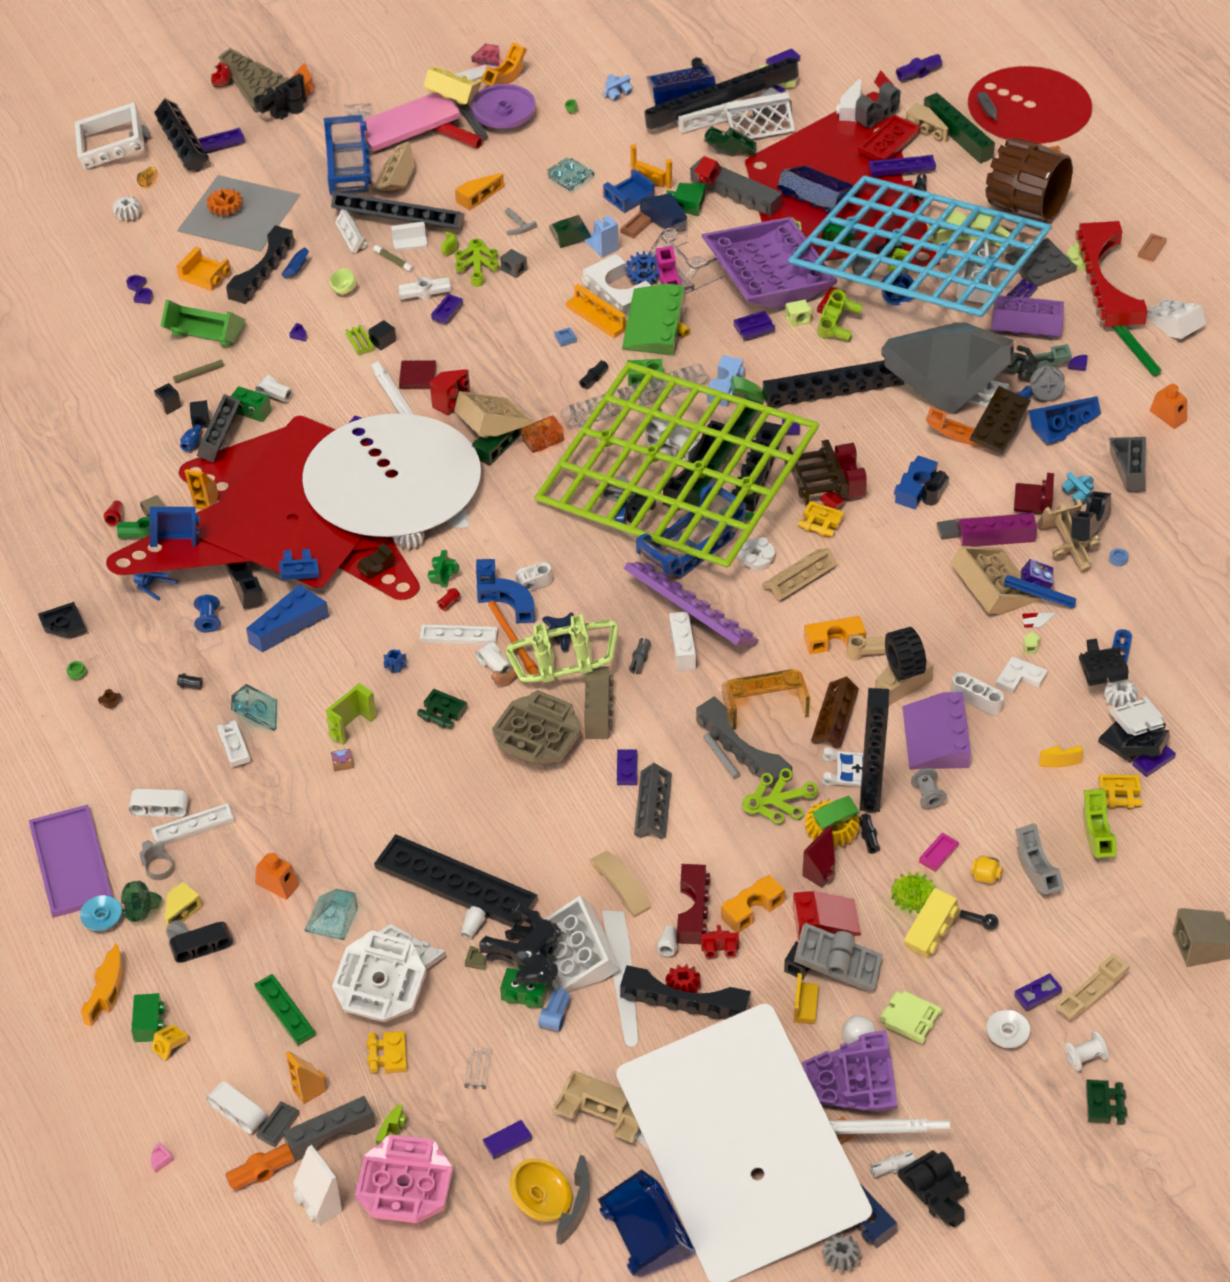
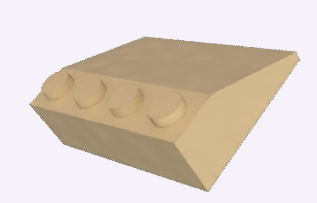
(490, 414)
(984, 574)

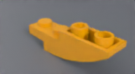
(108, 982)

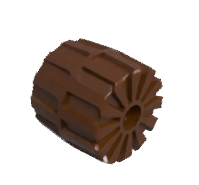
(1029, 179)

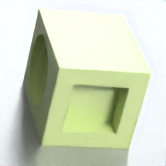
(798, 313)

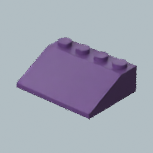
(1028, 316)
(937, 732)

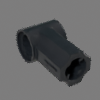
(934, 487)

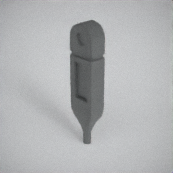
(987, 105)

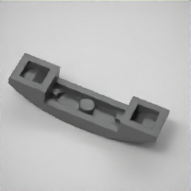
(569, 1223)

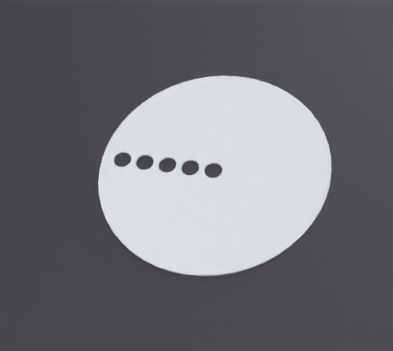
(432, 485)

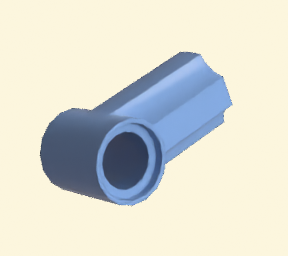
(554, 1014)

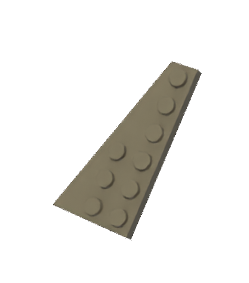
(250, 76)

